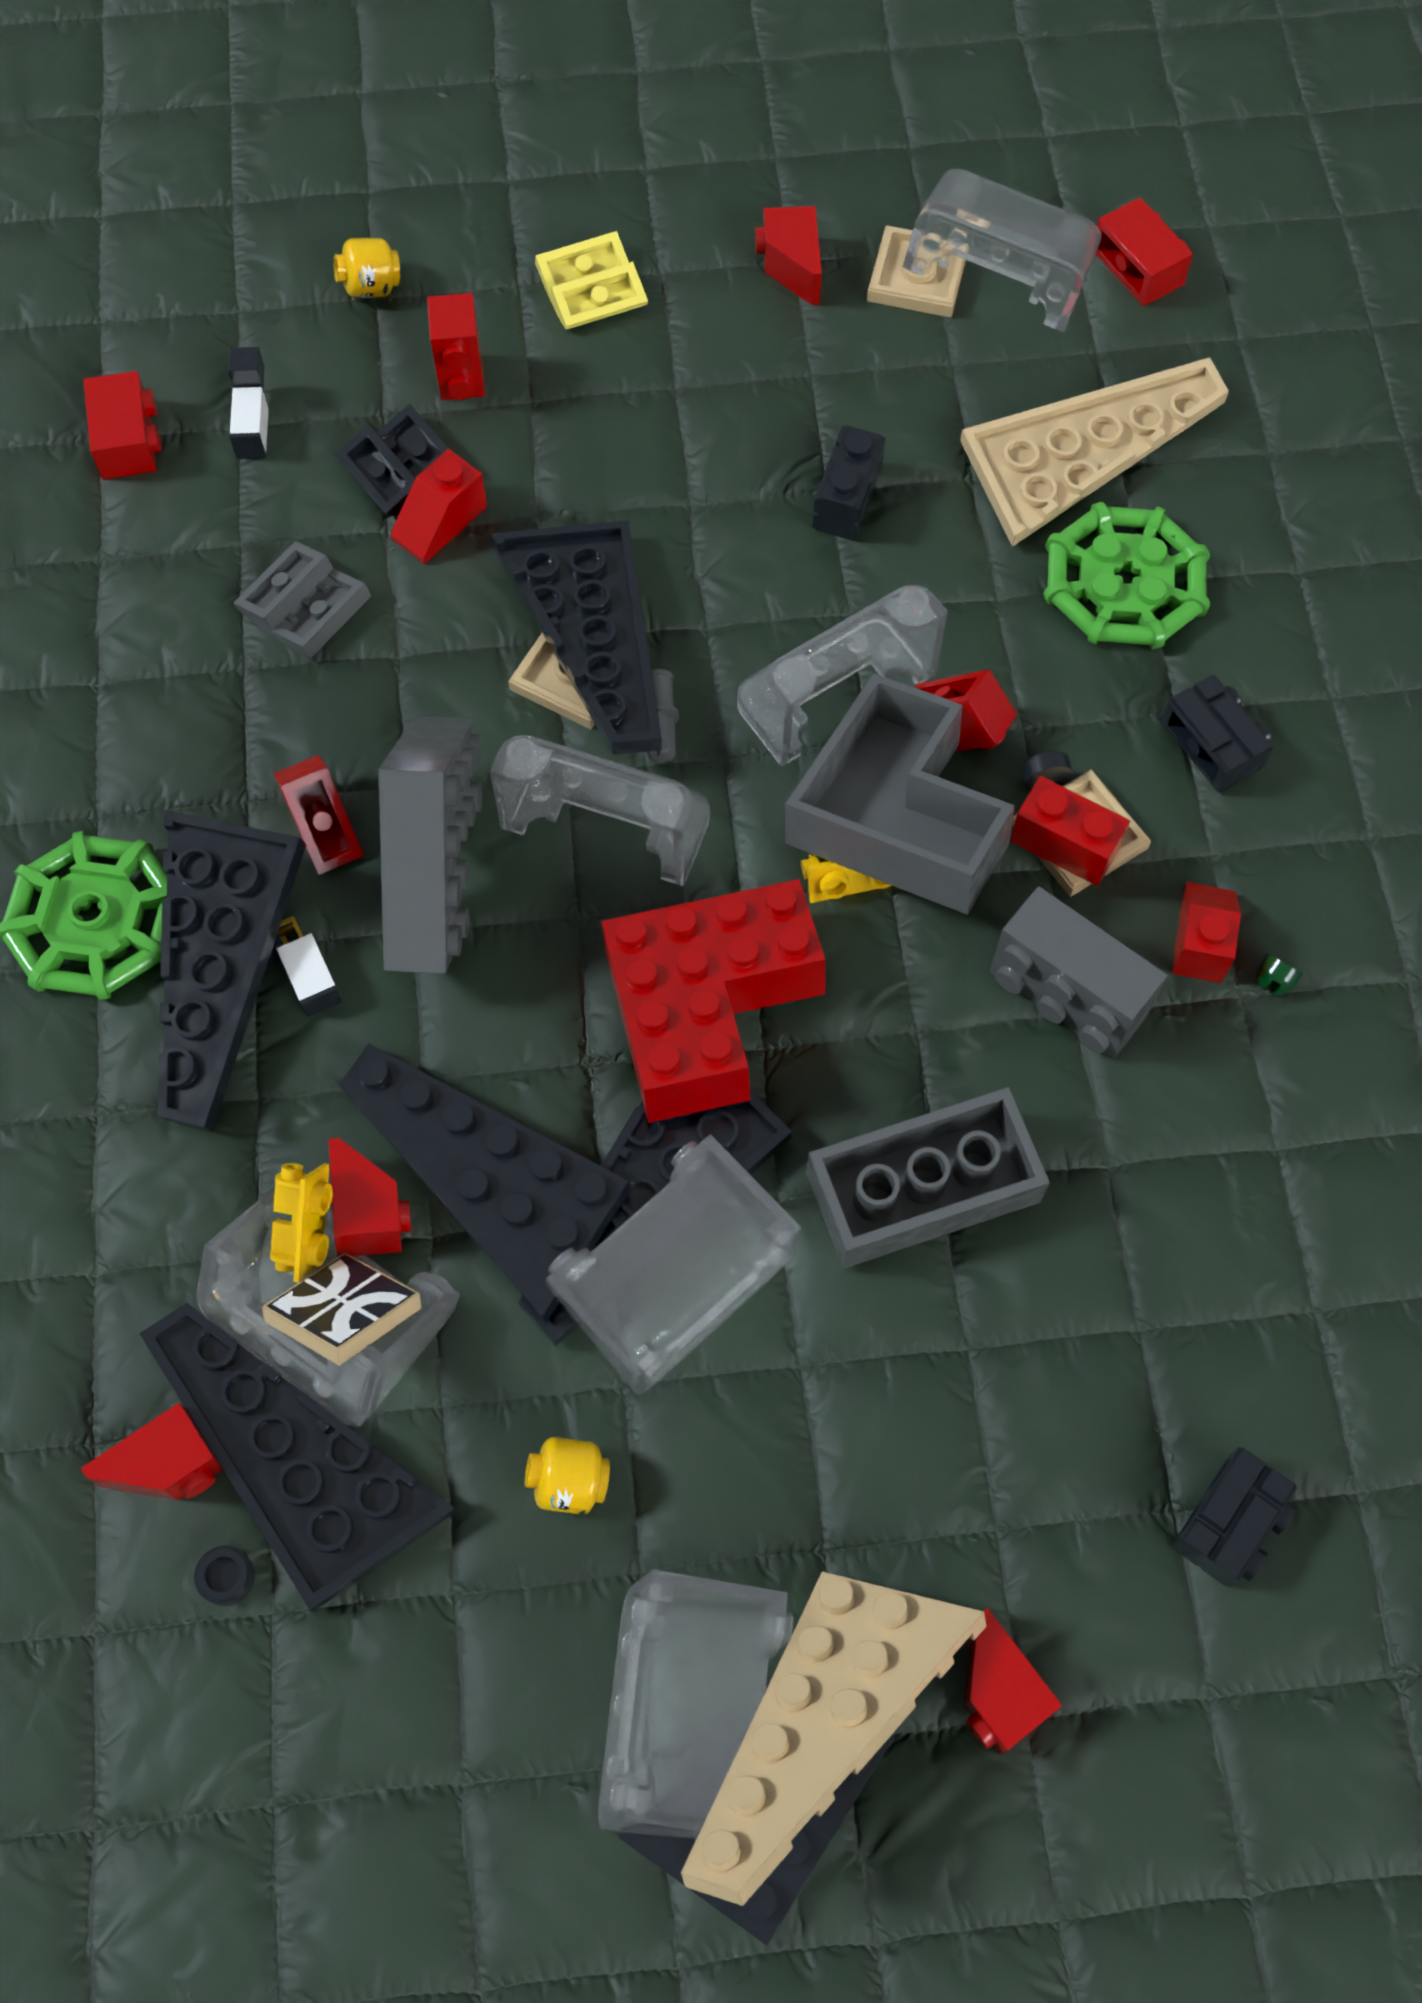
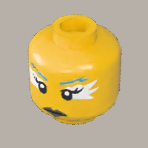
(367, 267)
(568, 1475)

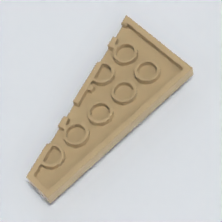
(1066, 450)
(826, 1712)

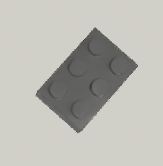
(1076, 973)

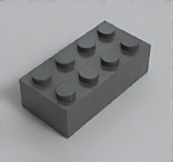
(926, 1177)

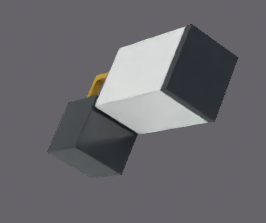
(249, 404)
(305, 969)

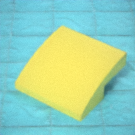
(590, 280)

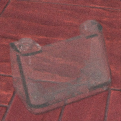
(1007, 235)
(891, 634)
(538, 776)
(676, 1265)
(242, 1278)
(684, 1697)

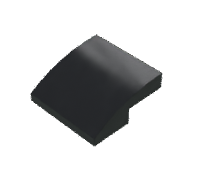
(392, 458)

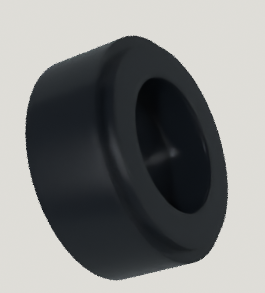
(1049, 764)
(224, 1575)

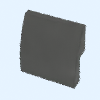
(302, 599)

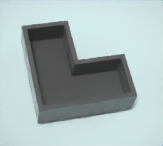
(886, 812)
(424, 817)

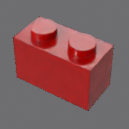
(1143, 251)
(456, 346)
(121, 425)
(1069, 830)

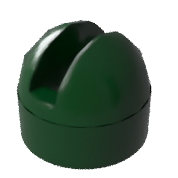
(1279, 971)

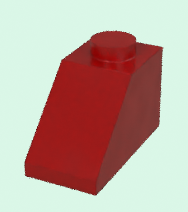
(792, 249)
(439, 506)
(984, 711)
(318, 814)
(1206, 933)
(364, 1205)
(158, 1460)
(1003, 1690)

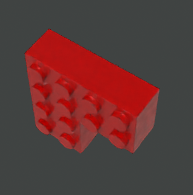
(689, 972)

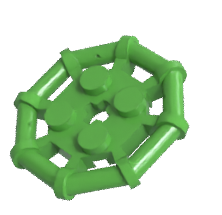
(1134, 553)
(68, 932)

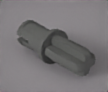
(667, 715)

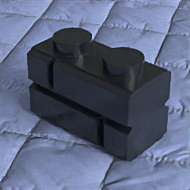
(848, 482)
(1217, 732)
(1236, 1517)

